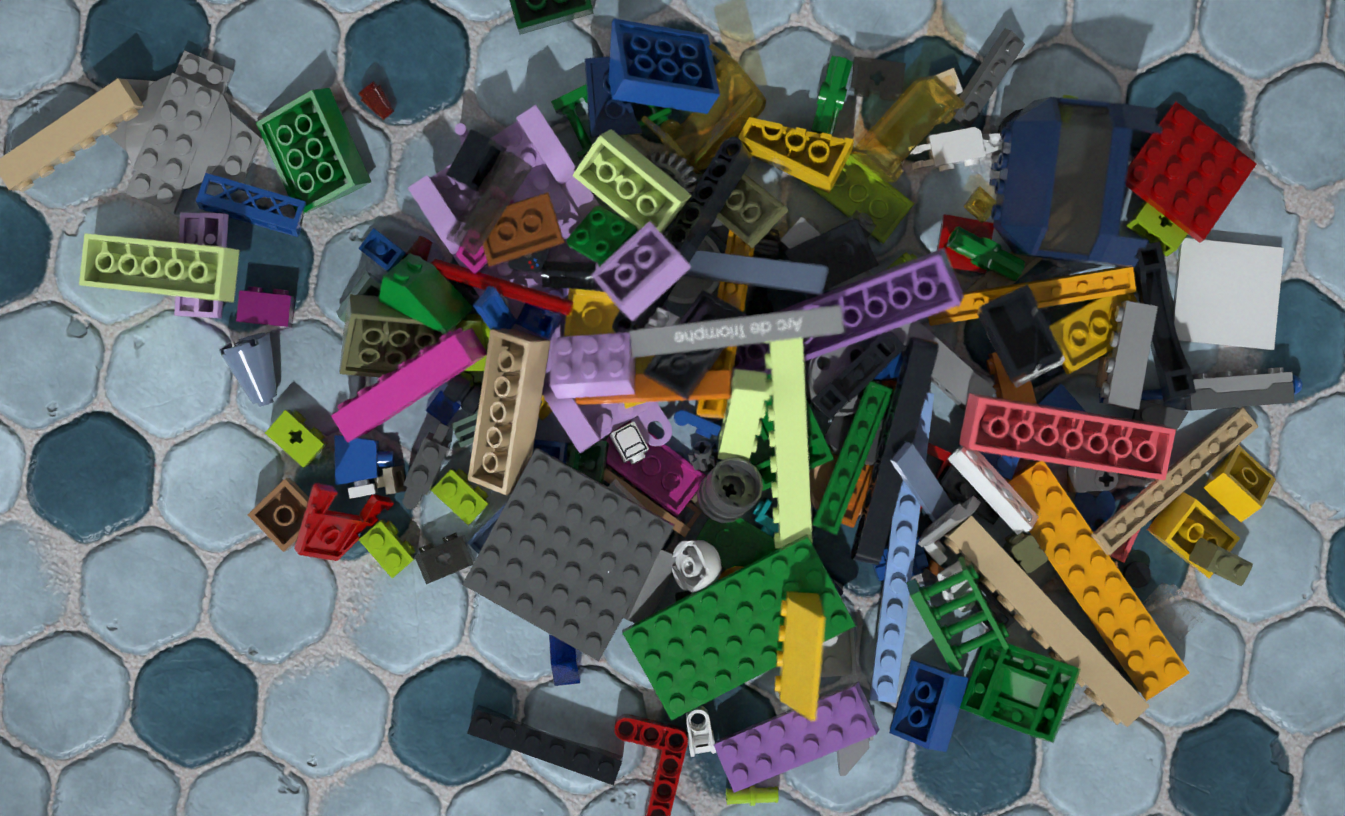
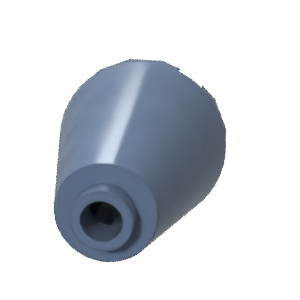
(253, 366)

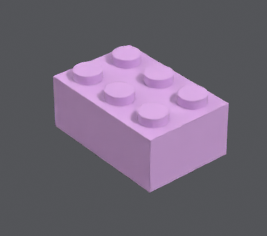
(641, 271)
(592, 366)

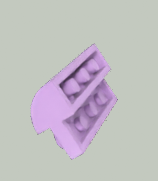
(205, 230)

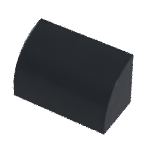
(474, 160)

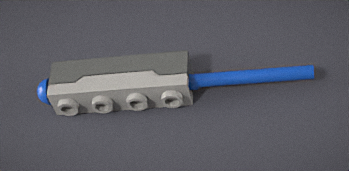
(1237, 391)

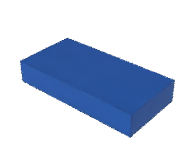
(494, 310)

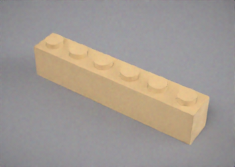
(69, 134)

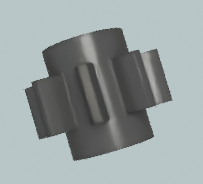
(704, 456)

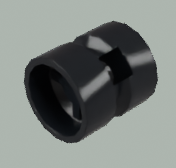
(465, 390)

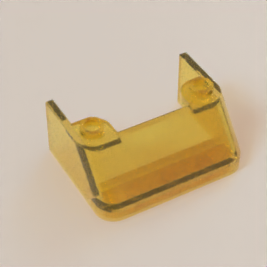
(905, 125)
(703, 133)

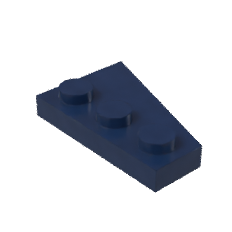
(603, 110)

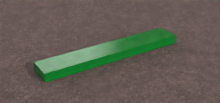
(852, 457)

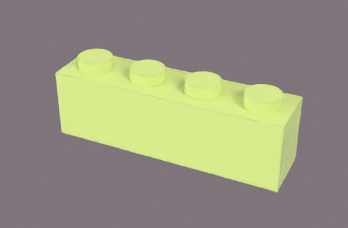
(743, 415)

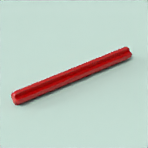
(504, 287)

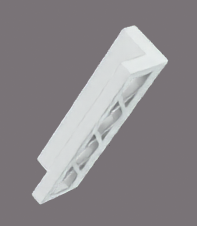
(994, 489)

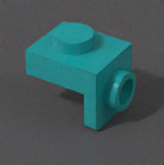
(768, 524)

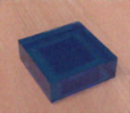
(443, 408)

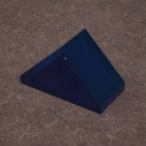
(539, 321)
(563, 662)

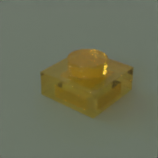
(980, 204)

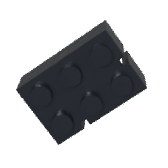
(1018, 337)

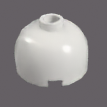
(696, 565)

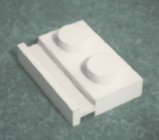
(839, 655)

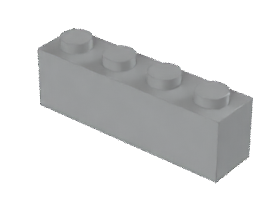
(1129, 355)

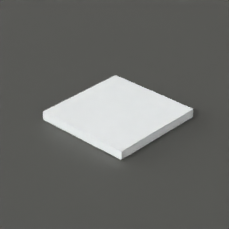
(1227, 293)

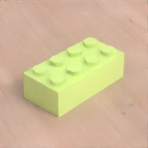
(631, 183)

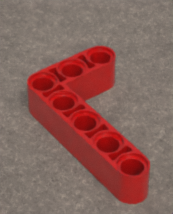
(668, 750)

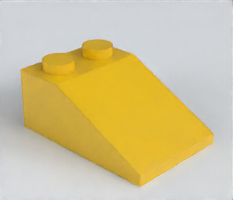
(1187, 521)

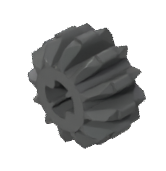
(768, 246)

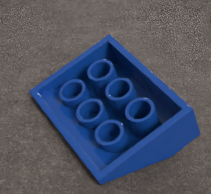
(662, 67)

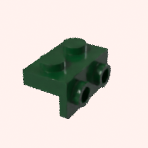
(591, 460)

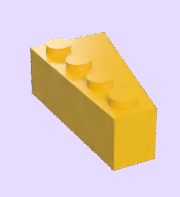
(798, 152)

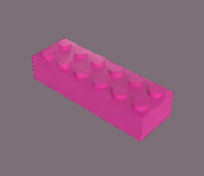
(408, 383)

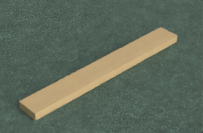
(1178, 479)

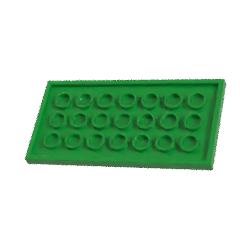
(730, 628)

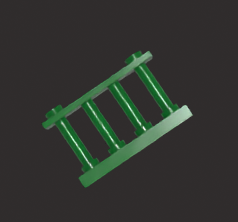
(567, 105)
(943, 634)

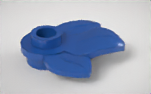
(1095, 507)

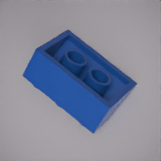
(928, 706)

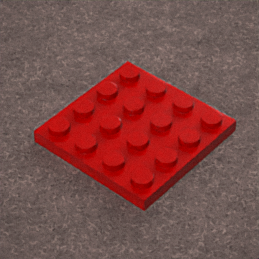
(1188, 172)

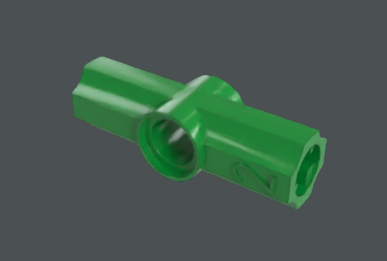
(831, 95)
(985, 253)

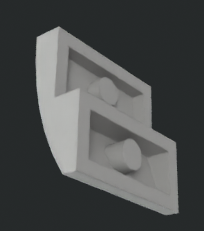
(948, 521)

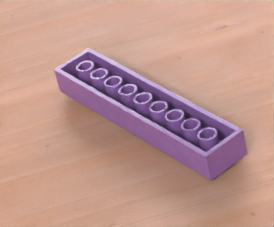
(872, 306)

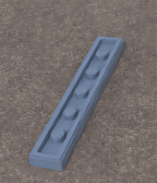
(758, 272)

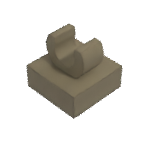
(392, 480)

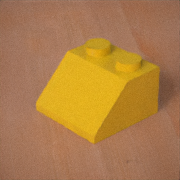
(1240, 484)

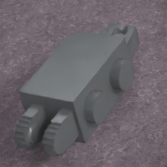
(426, 466)

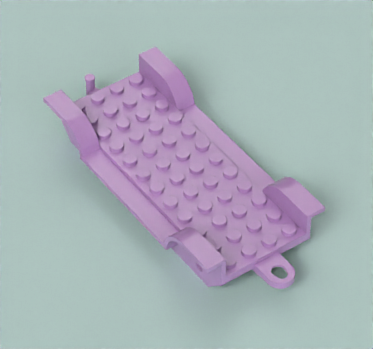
(551, 171)

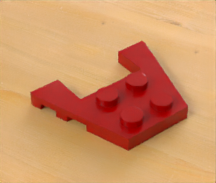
(332, 533)

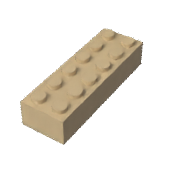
(508, 408)

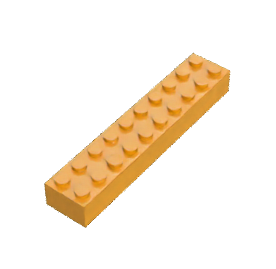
(1097, 583)

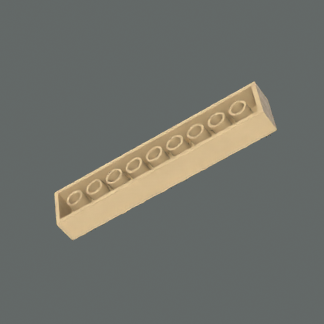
(1044, 618)

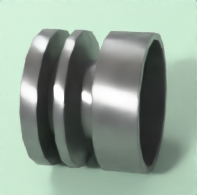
(738, 481)

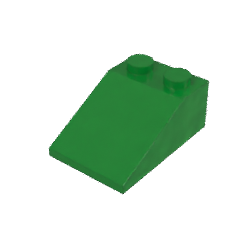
(423, 294)

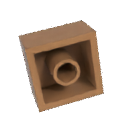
(281, 514)

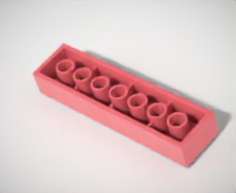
(1067, 436)

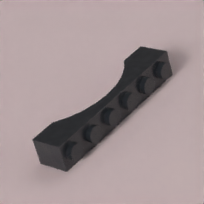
(1169, 360)
(544, 746)

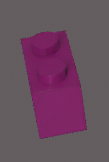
(265, 308)

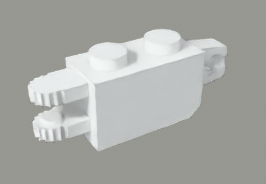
(957, 147)

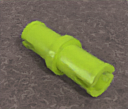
(752, 795)

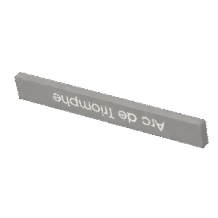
(737, 331)

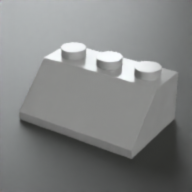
(652, 588)

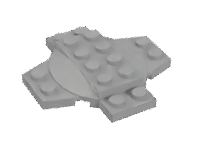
(184, 133)

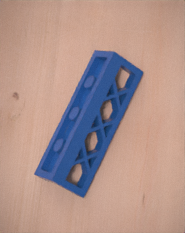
(250, 214)

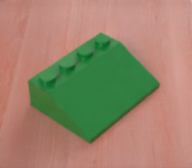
(313, 150)

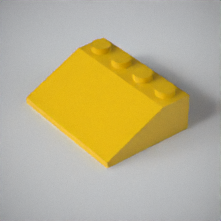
(800, 652)

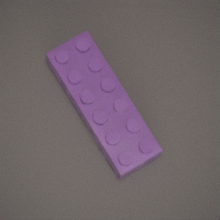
(795, 740)

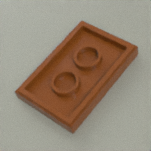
(523, 230)

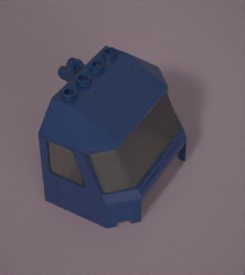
(1067, 180)

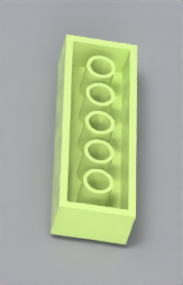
(159, 267)

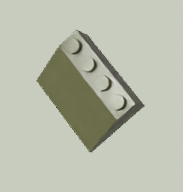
(380, 338)

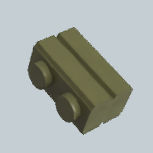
(1025, 551)
(1220, 561)

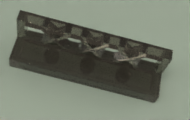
(489, 202)

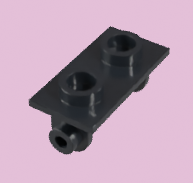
(568, 275)
(760, 304)

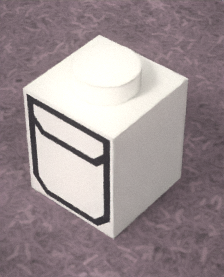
(629, 443)

